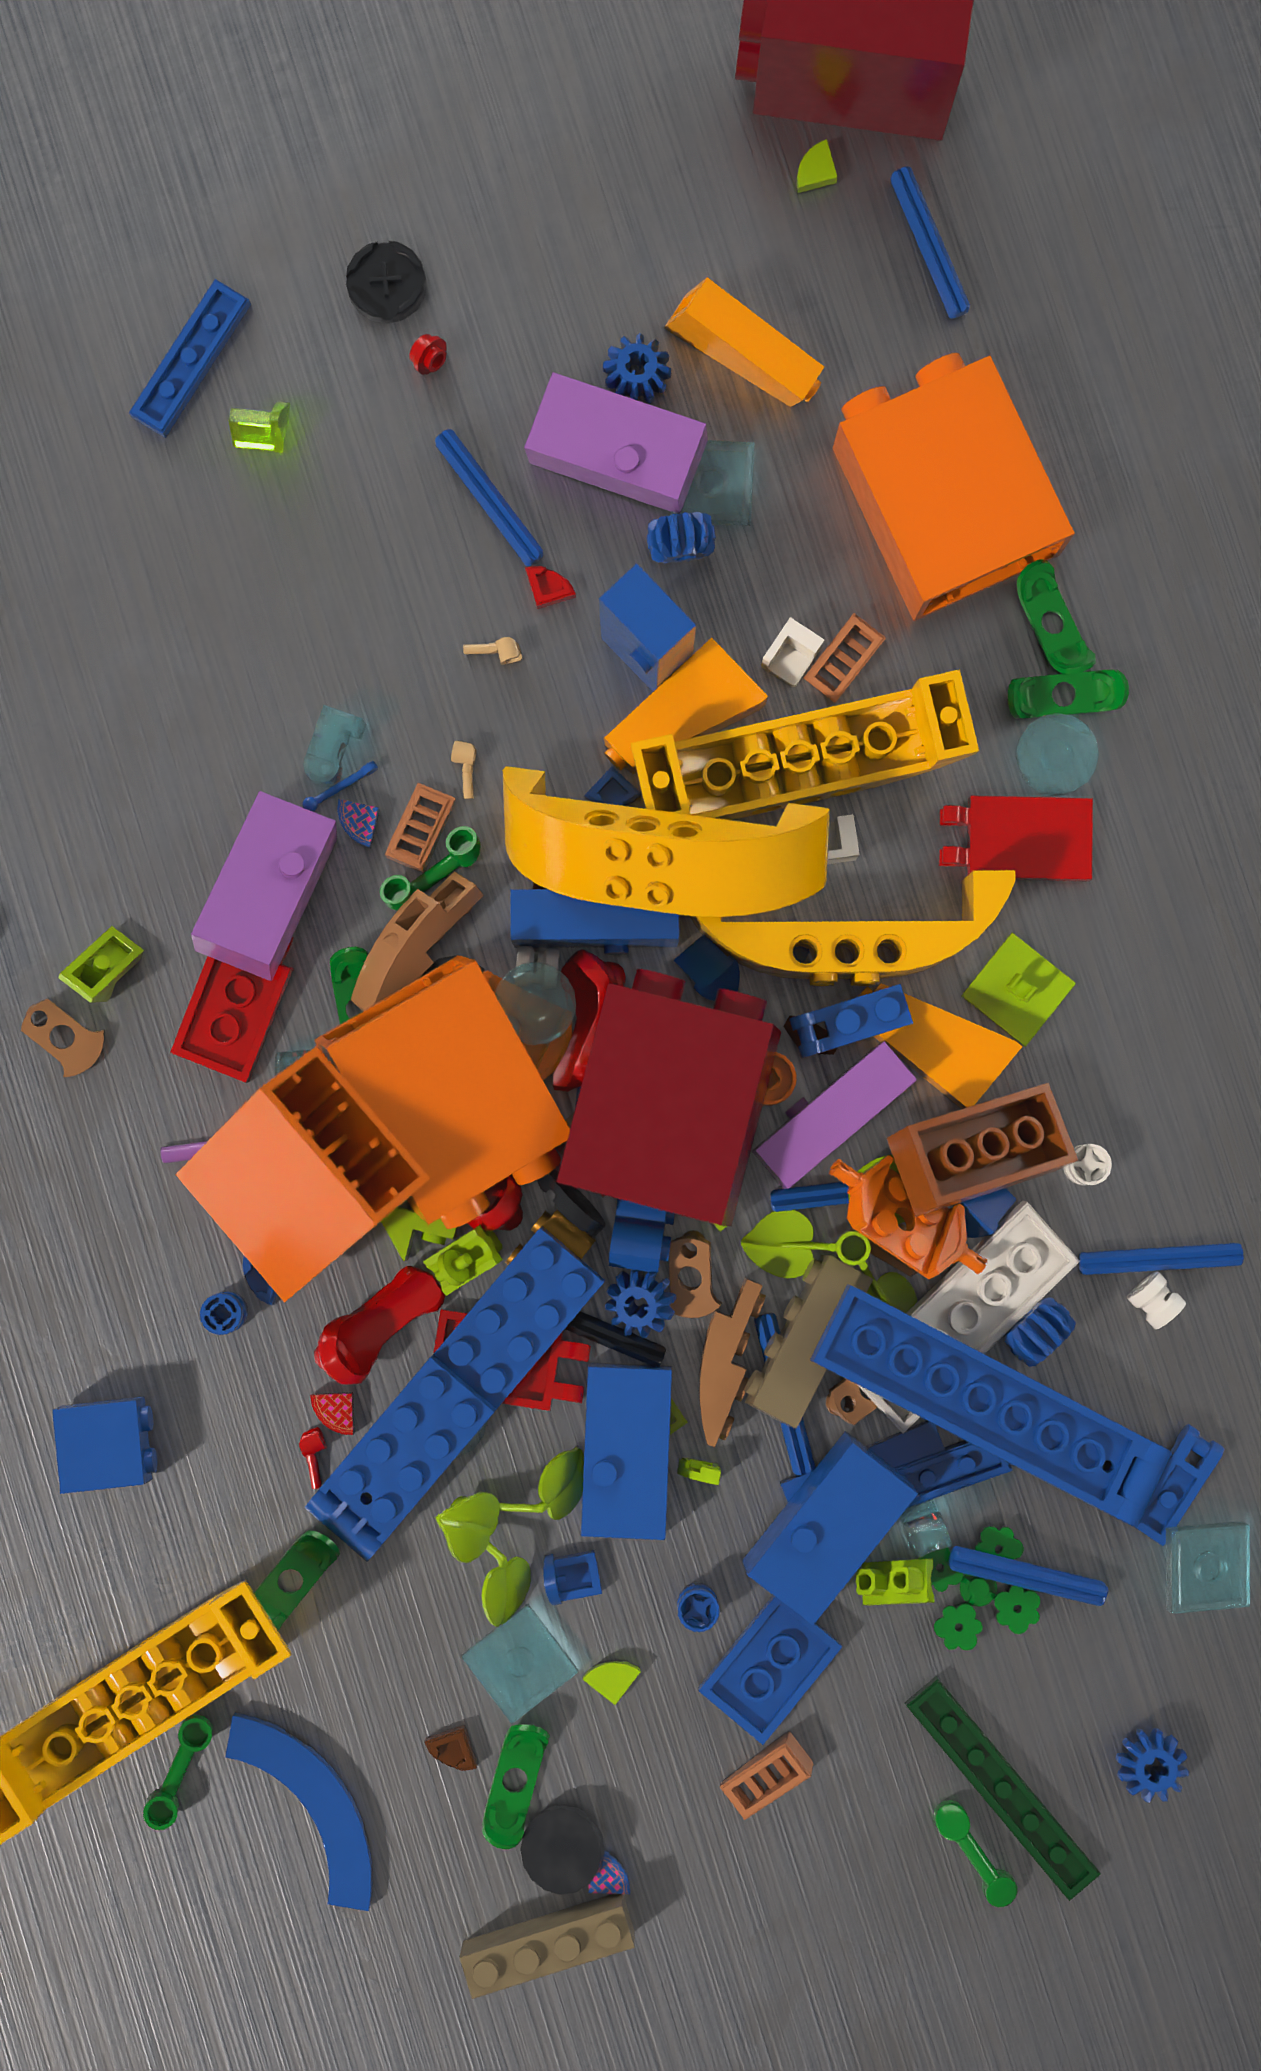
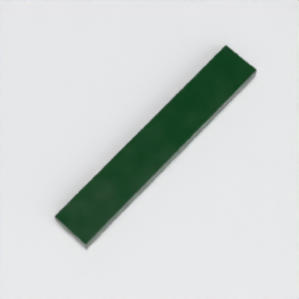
(1002, 1788)

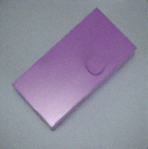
(616, 443)
(264, 886)
(833, 1115)

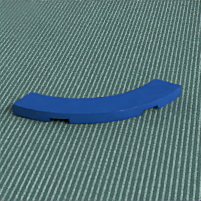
(321, 1794)

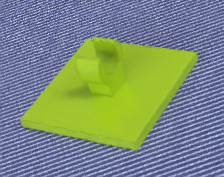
(1018, 989)

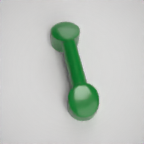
(463, 849)
(163, 1804)
(954, 1825)

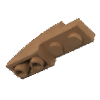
(402, 946)
(719, 1376)

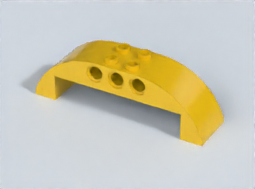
(809, 753)
(660, 856)
(914, 944)
(133, 1702)

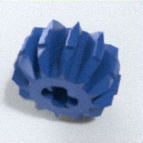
(637, 354)
(681, 537)
(643, 1316)
(1040, 1332)
(1159, 1777)

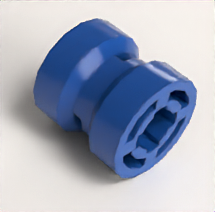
(232, 1313)
(700, 1614)

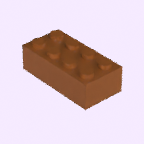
(981, 1149)

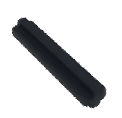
(615, 1339)

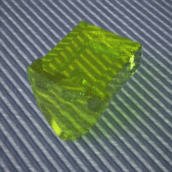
(260, 428)

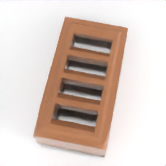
(868, 632)
(420, 862)
(794, 1753)

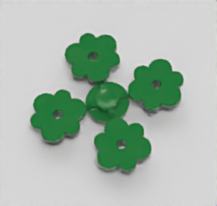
(980, 1592)

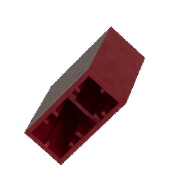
(856, 61)
(671, 1098)

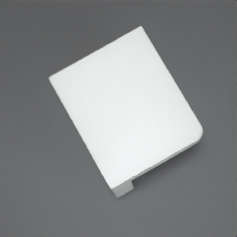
(792, 652)
(842, 840)

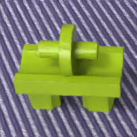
(465, 1259)
(895, 1582)

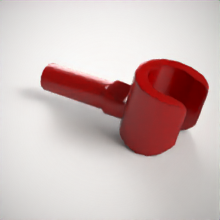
(310, 1443)

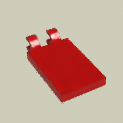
(1024, 834)
(230, 1017)
(539, 1384)

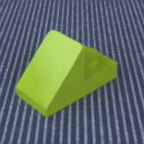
(101, 966)
(402, 1225)

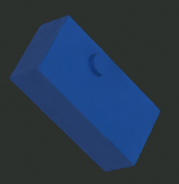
(645, 627)
(559, 921)
(626, 1451)
(829, 1528)

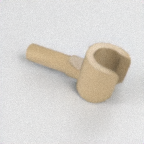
(506, 647)
(465, 754)

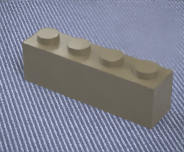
(788, 1375)
(547, 1944)

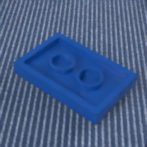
(769, 1669)

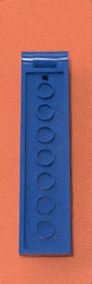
(454, 1393)
(991, 1406)

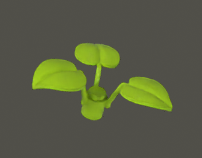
(784, 1247)
(475, 1518)

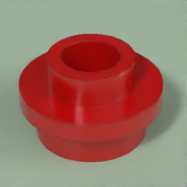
(428, 354)

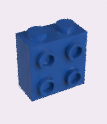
(104, 1444)

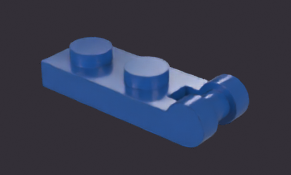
(852, 1020)
(1179, 1483)

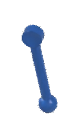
(311, 803)

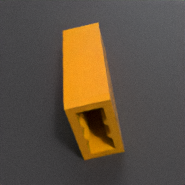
(745, 343)
(692, 702)
(949, 1050)

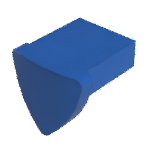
(709, 968)
(985, 1212)
(571, 1576)

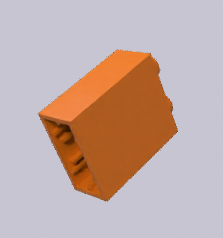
(949, 483)
(451, 1088)
(301, 1173)

